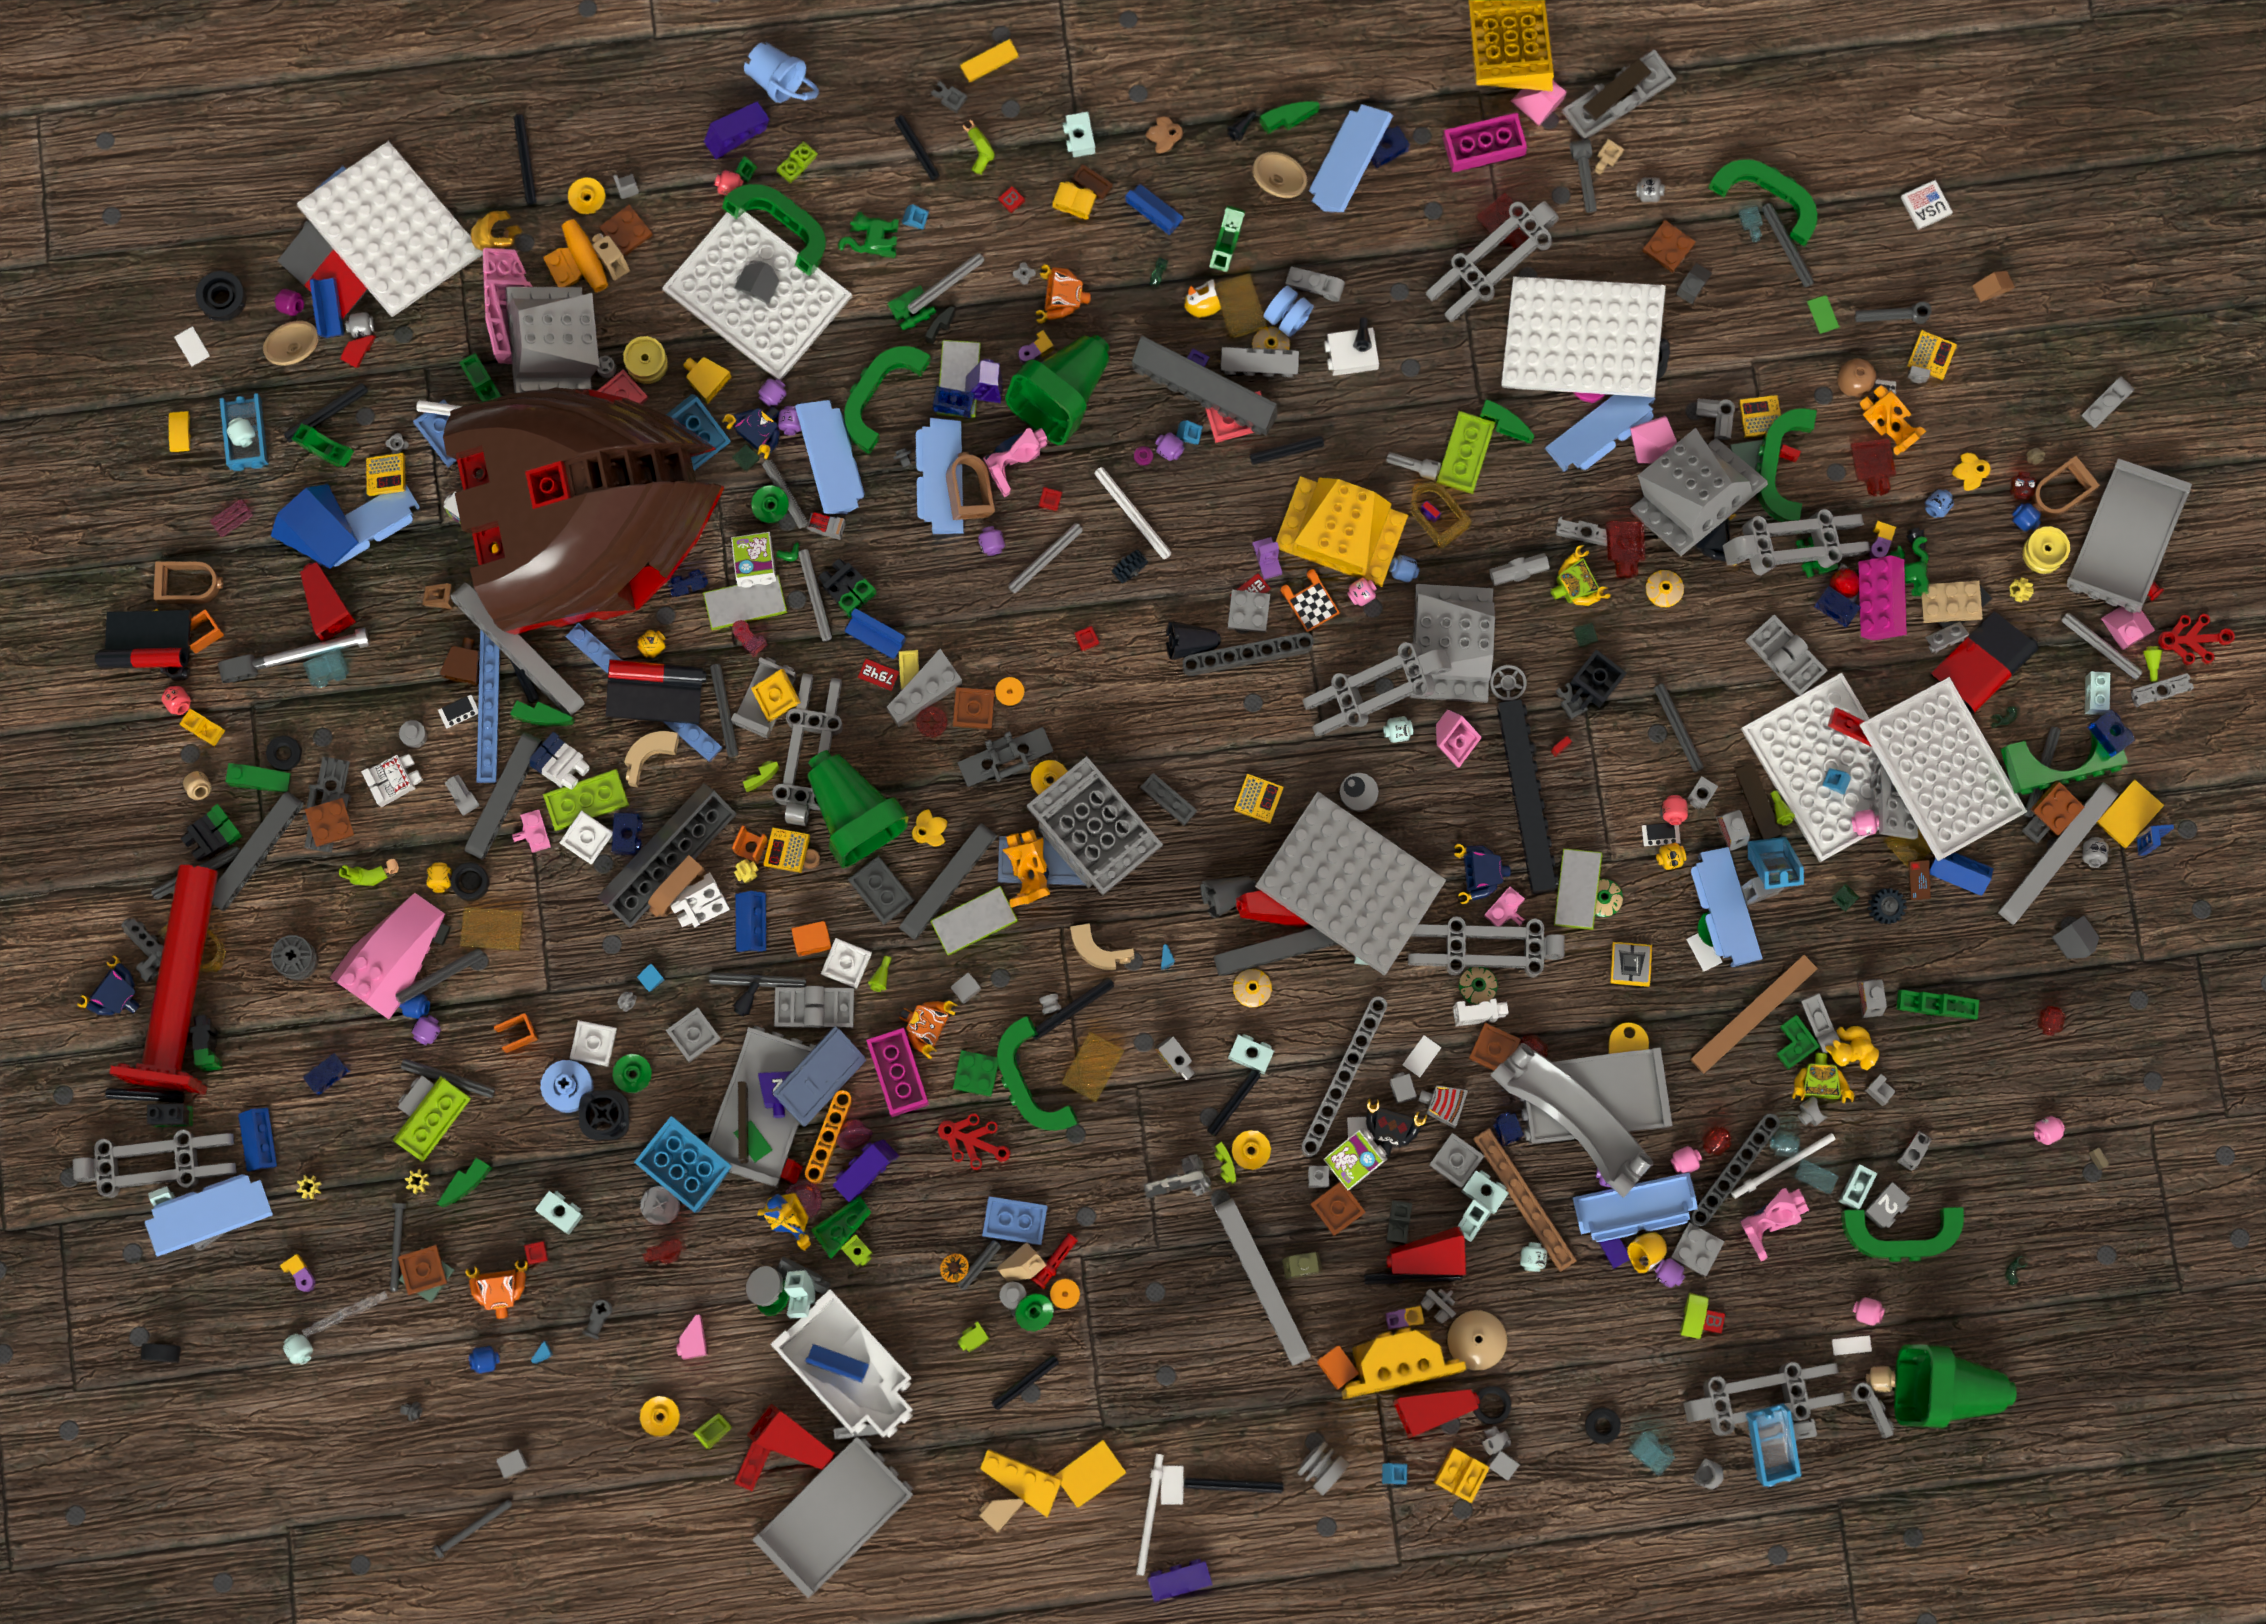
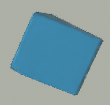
(915, 216)
(1189, 432)
(1837, 780)
(1167, 958)
(650, 977)
(543, 1353)
(1394, 1473)

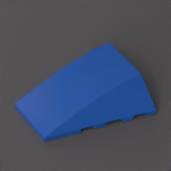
(315, 526)

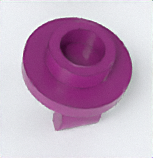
(1143, 456)

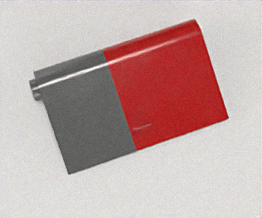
(314, 258)

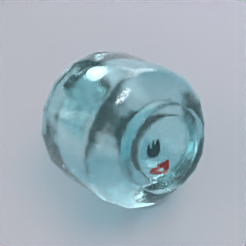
(1785, 1144)

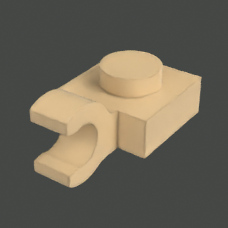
(1609, 155)

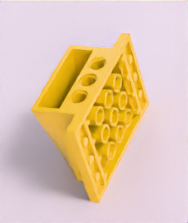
(1511, 44)
(1342, 528)
(1398, 1362)

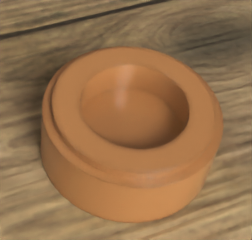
(812, 859)

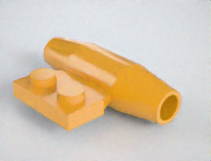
(577, 260)

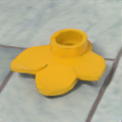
(1968, 471)
(931, 826)

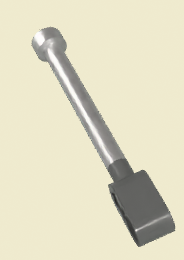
(247, 666)

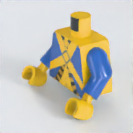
(786, 1215)

